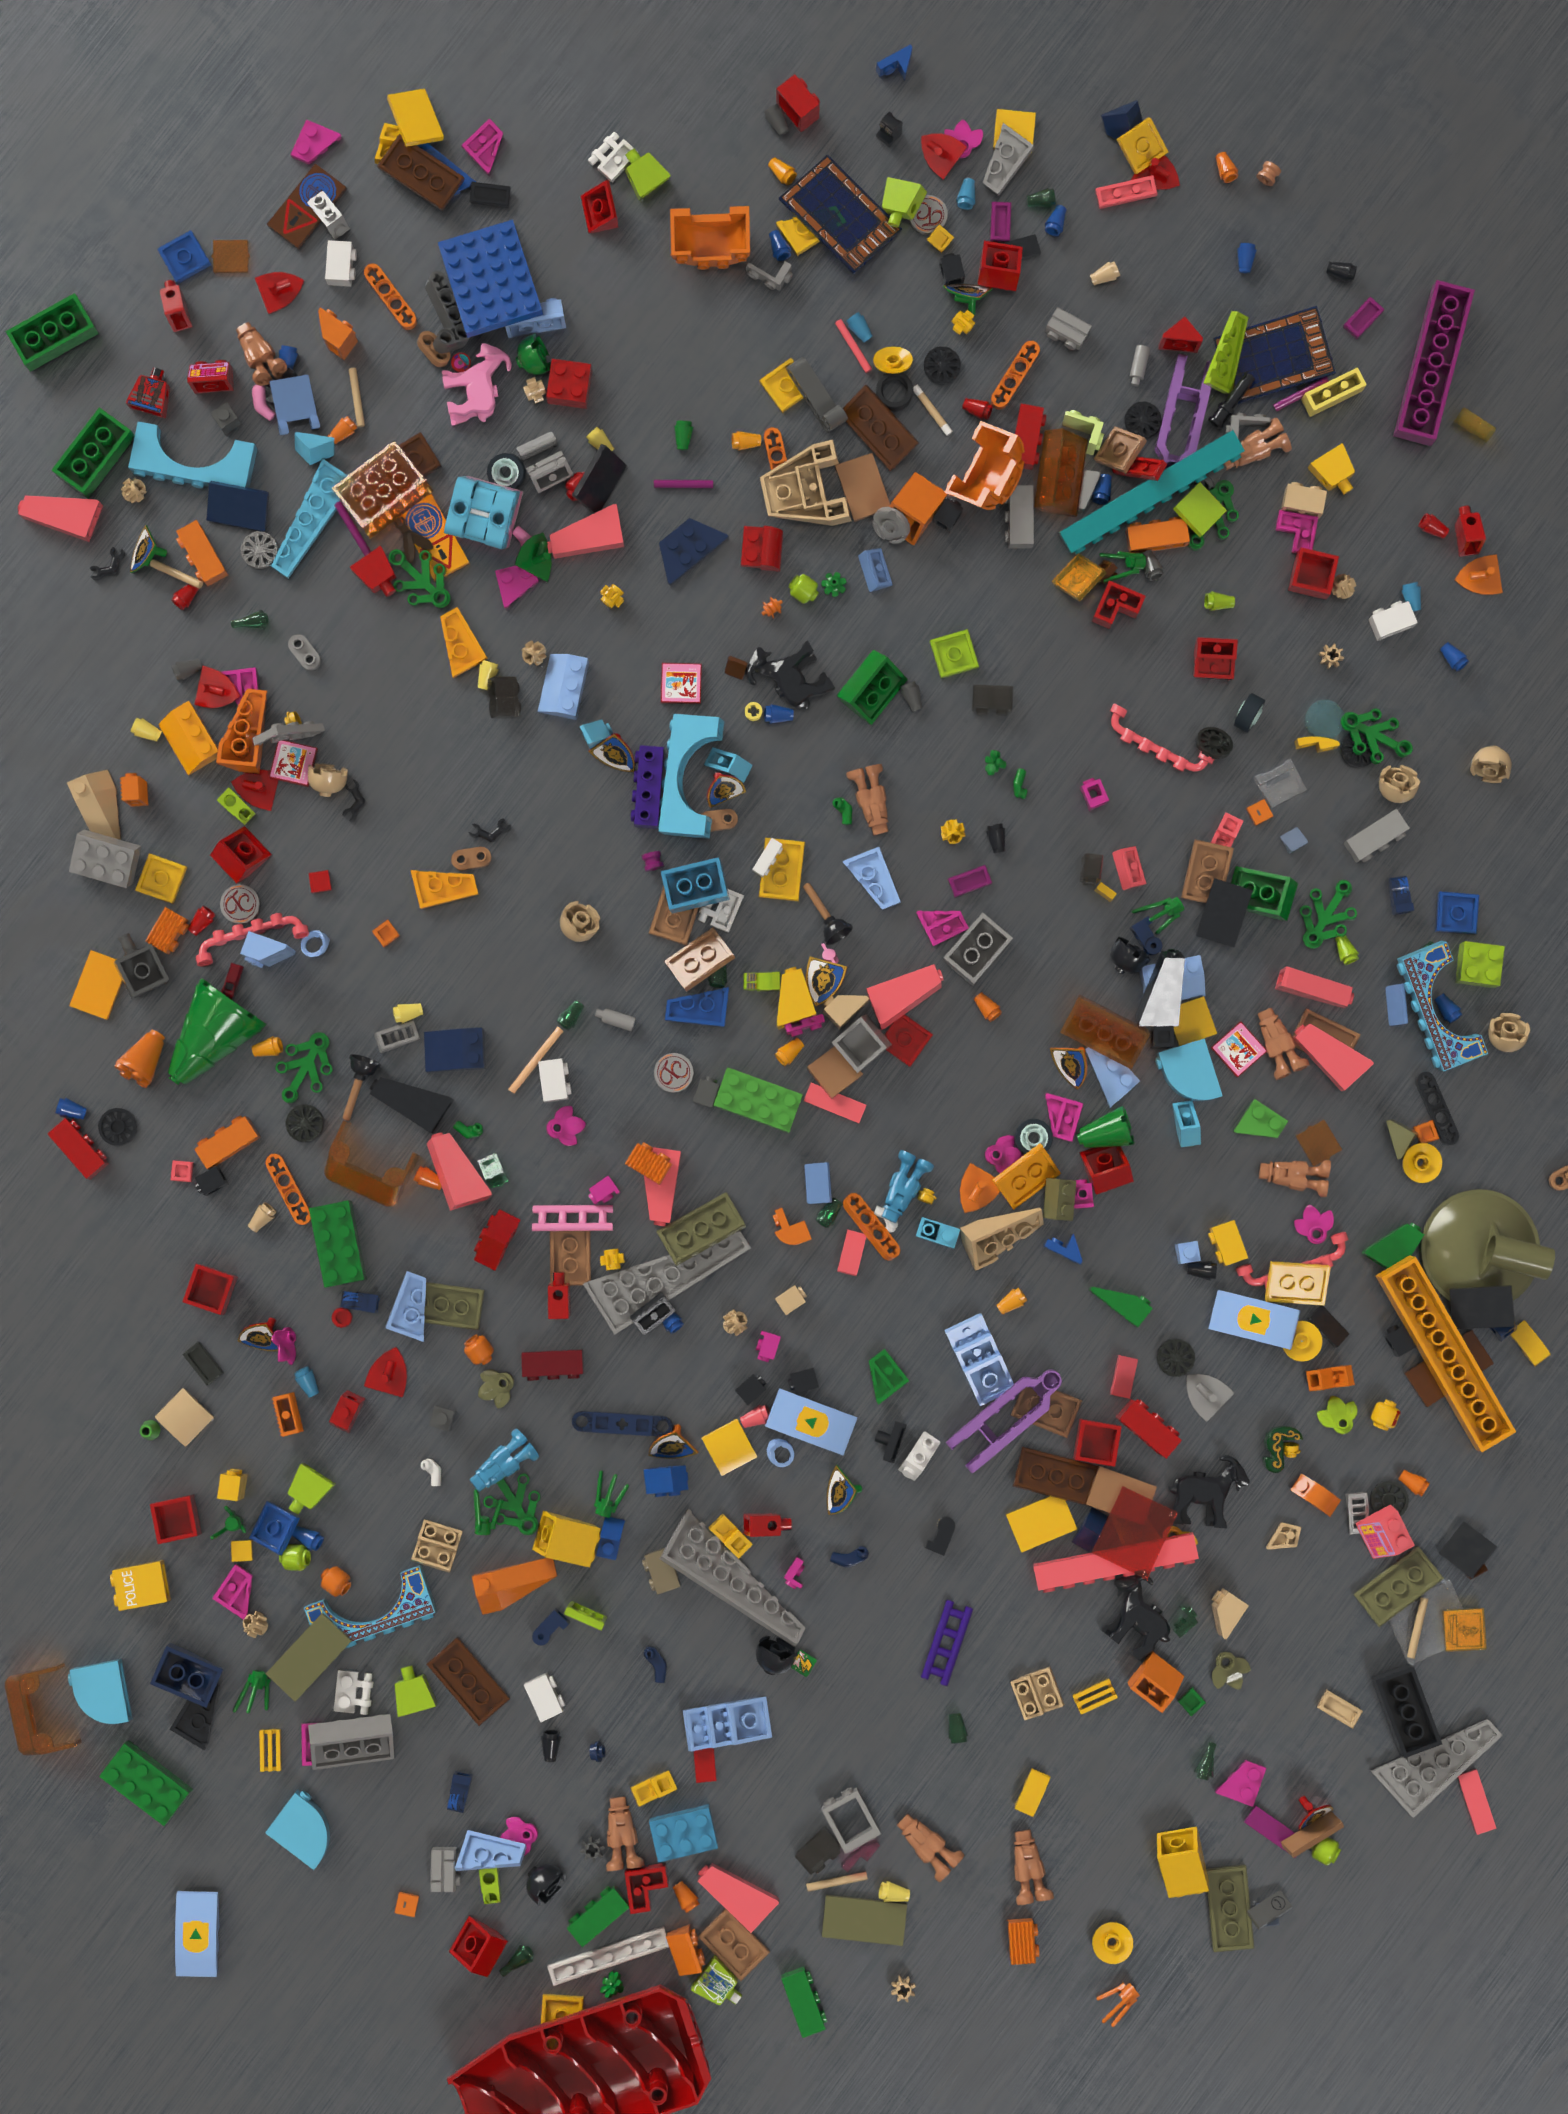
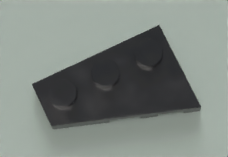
(195, 1721)

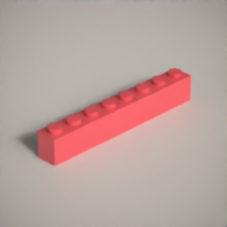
(1089, 1566)

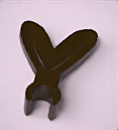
(411, 538)

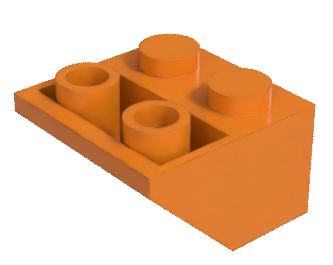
(337, 335)
(1156, 1681)
(684, 1950)

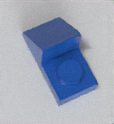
(898, 60)
(1070, 1251)
(610, 1538)

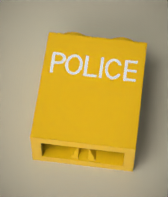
(140, 1585)

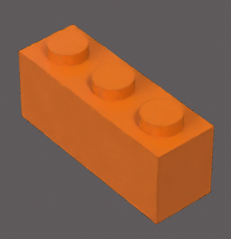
(1157, 535)
(201, 553)
(226, 1142)

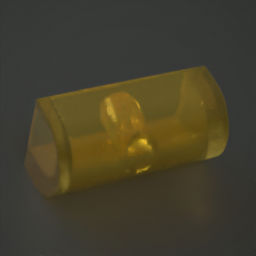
(1474, 425)

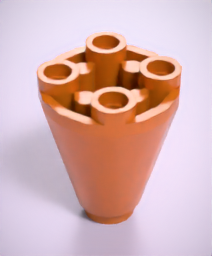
(142, 1059)

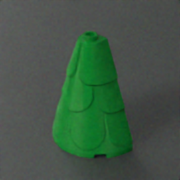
(210, 1033)

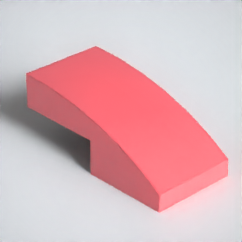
(1227, 830)
(851, 1253)

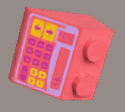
(1384, 1533)

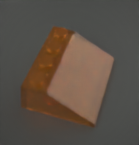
(382, 489)

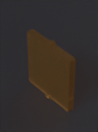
(230, 256)
(1318, 1142)

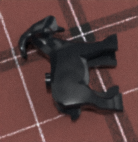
(788, 677)
(1207, 1491)
(1139, 1616)

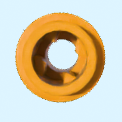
(784, 172)
(745, 440)
(268, 1047)
(789, 1051)
(1012, 1301)

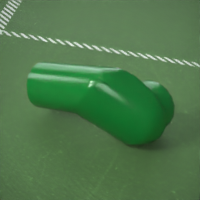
(1019, 792)
(844, 808)
(468, 1131)

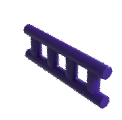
(950, 1654)

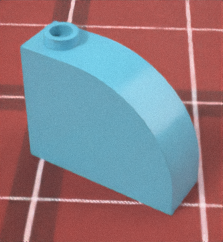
(1190, 1071)
(102, 1691)
(302, 1829)

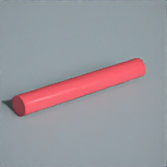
(853, 346)

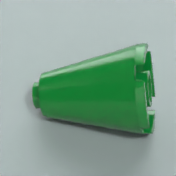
(1107, 1131)

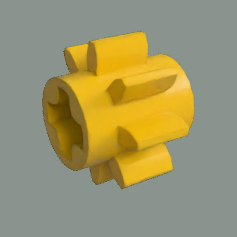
(963, 322)
(612, 596)
(952, 831)
(612, 1259)

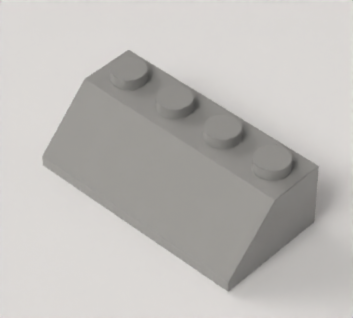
(351, 1741)

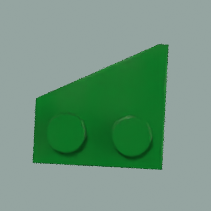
(885, 1376)

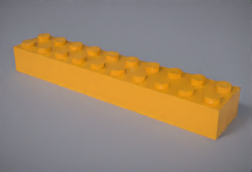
(1445, 1353)

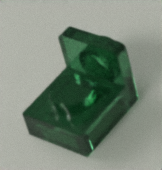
(493, 1171)
(1183, 1625)

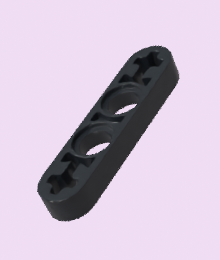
(1439, 1107)

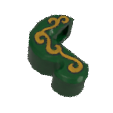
(1274, 1445)

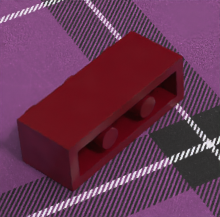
(552, 1364)

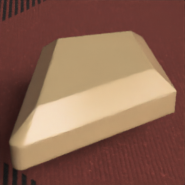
(1284, 1537)

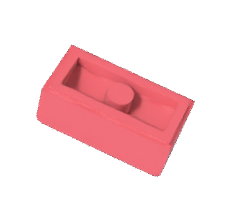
(1129, 868)
(1123, 1376)

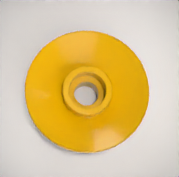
(892, 360)
(1431, 1162)
(1112, 1953)

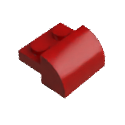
(762, 548)
(1215, 658)

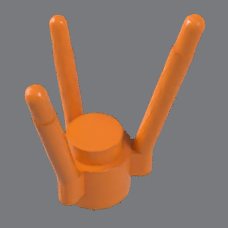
(1128, 1996)

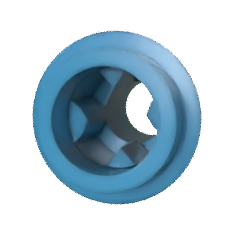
(966, 195)
(859, 327)
(1412, 593)
(306, 1380)

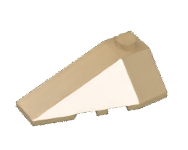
(97, 802)
(993, 1235)

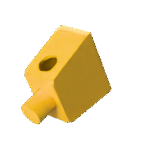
(1334, 469)

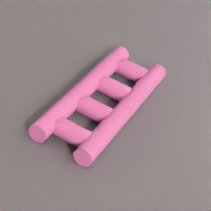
(562, 1224)

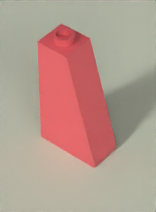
(66, 515)
(589, 535)
(1314, 987)
(902, 994)
(1333, 1057)
(455, 1172)
(661, 1197)
(741, 1898)

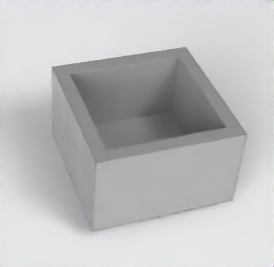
(861, 1043)

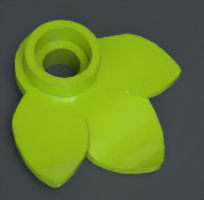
(1338, 1412)

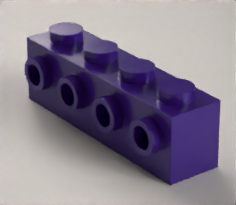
(649, 786)

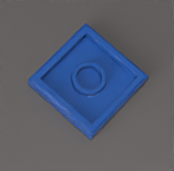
(184, 257)
(1457, 913)
(274, 1528)

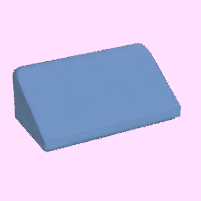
(875, 569)
(1396, 1005)
(818, 1183)

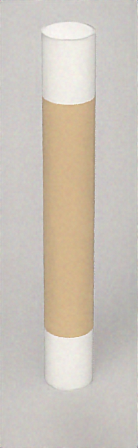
(932, 410)

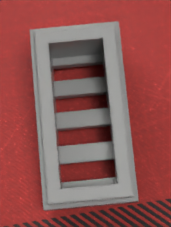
(1088, 485)
(386, 1032)
(1356, 1496)

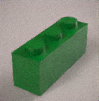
(597, 1915)
(804, 2001)

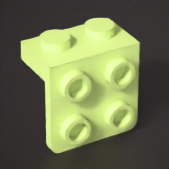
(1087, 425)

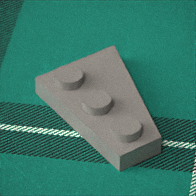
(1009, 155)
(292, 731)

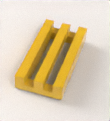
(1101, 1702)
(270, 1767)

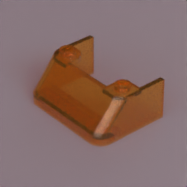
(384, 1191)
(18, 1692)

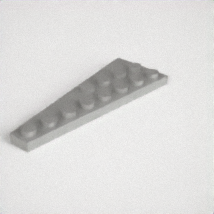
(629, 1289)
(708, 1563)

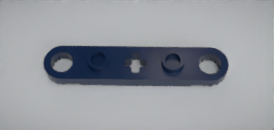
(607, 1423)

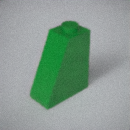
(1395, 1245)

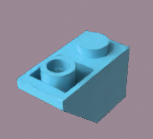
(937, 1232)

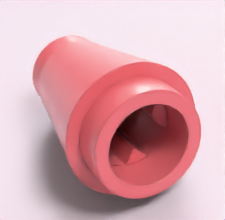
(756, 1416)

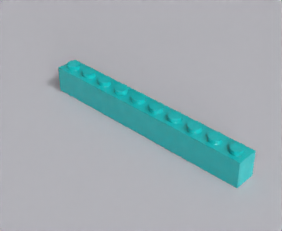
(1150, 492)

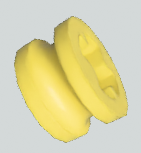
(749, 716)

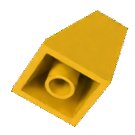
(794, 998)
(566, 1539)
(1182, 1862)

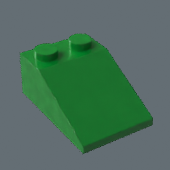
(1271, 892)

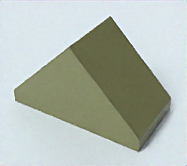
(1401, 1137)

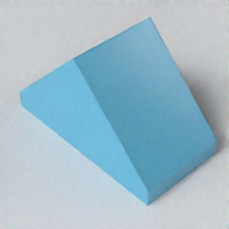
(314, 447)

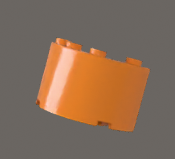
(710, 238)
(993, 470)

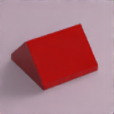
(599, 208)
(1181, 338)

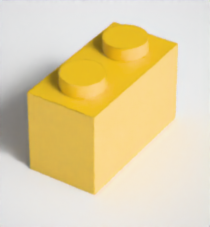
(1228, 1243)
(232, 1485)

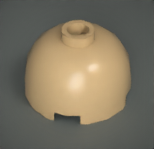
(1491, 764)
(327, 779)
(1398, 784)
(579, 922)
(1508, 1032)

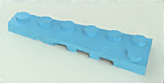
(310, 518)

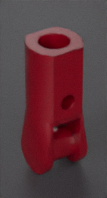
(233, 977)

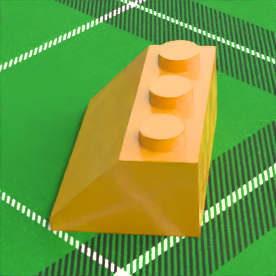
(189, 737)

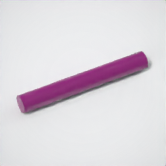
(1298, 395)
(683, 483)
(352, 528)

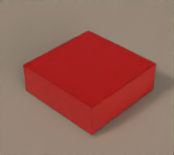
(320, 881)

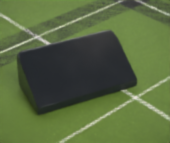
(652, 1313)
(1328, 1326)

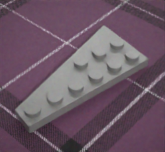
(1425, 1775)

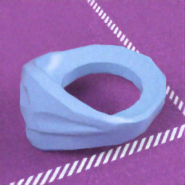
(325, 941)
(775, 1443)

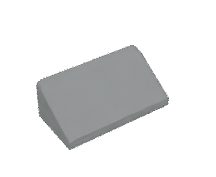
(537, 446)

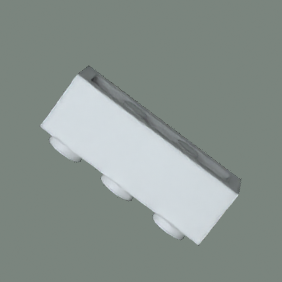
(767, 857)

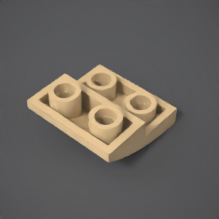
(184, 1417)
(437, 1546)
(1037, 1693)

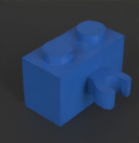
(666, 1480)

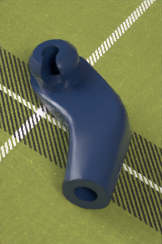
(850, 1559)
(658, 1663)

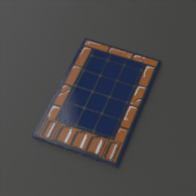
(840, 213)
(1284, 353)

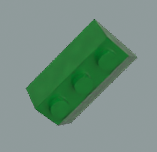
(872, 687)

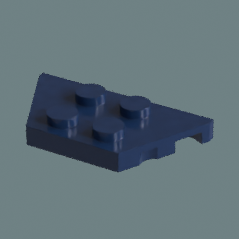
(687, 547)

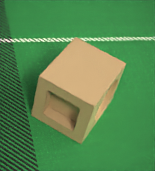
(791, 1299)

